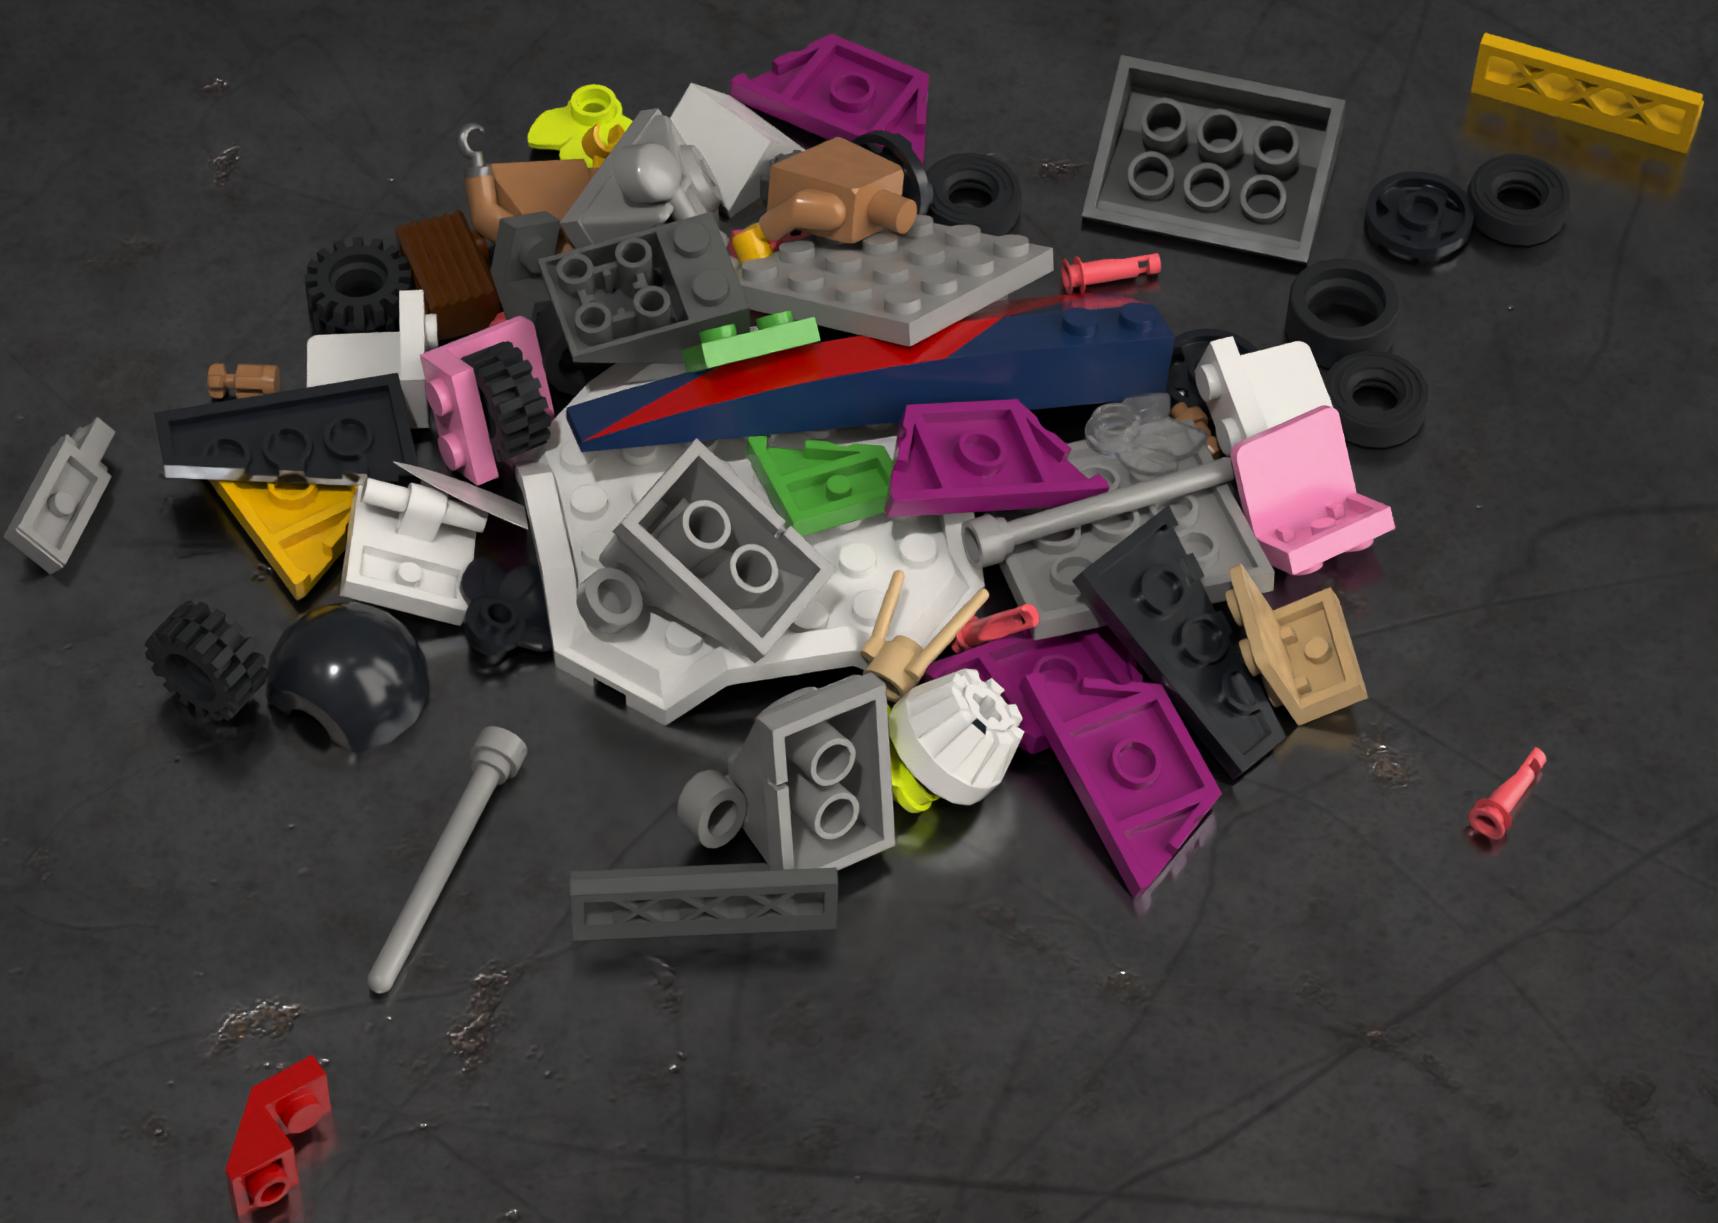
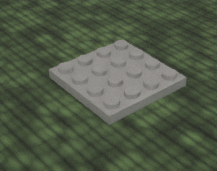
(892, 281)
(1208, 527)

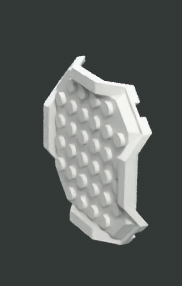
(672, 666)

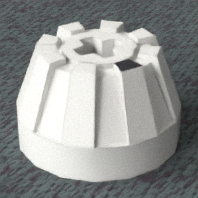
(956, 735)

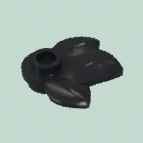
(504, 608)

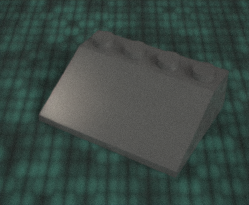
(1214, 160)

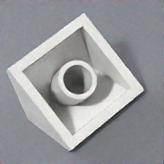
(732, 142)

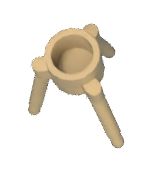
(903, 660)

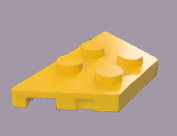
(293, 525)

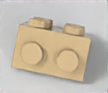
(1297, 649)

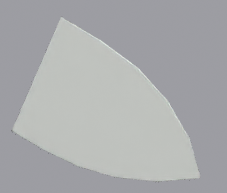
(472, 495)

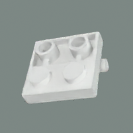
(410, 549)

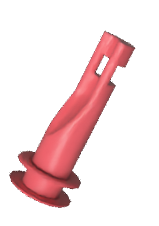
(1105, 270)
(994, 627)
(1492, 814)

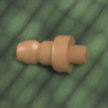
(1183, 412)

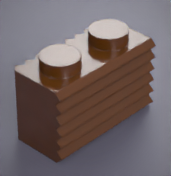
(452, 272)

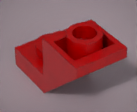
(262, 1157)

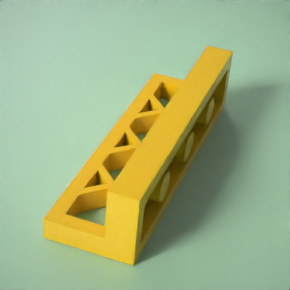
(1586, 93)

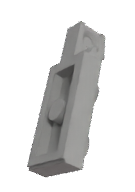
(62, 497)

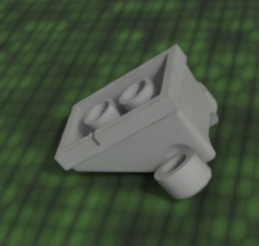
(645, 184)
(706, 556)
(806, 781)

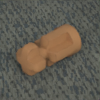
(247, 381)

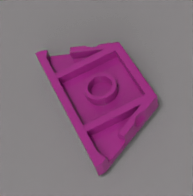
(841, 92)
(980, 461)
(1061, 658)
(1127, 767)

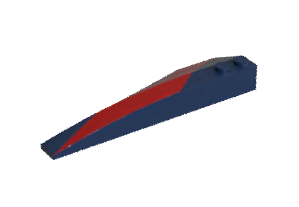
(1020, 349)

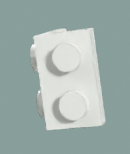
(364, 355)
(1257, 388)

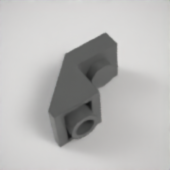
(515, 262)

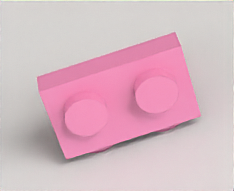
(456, 398)
(1303, 493)

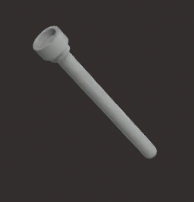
(990, 539)
(494, 759)

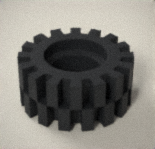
(354, 268)
(510, 400)
(206, 660)

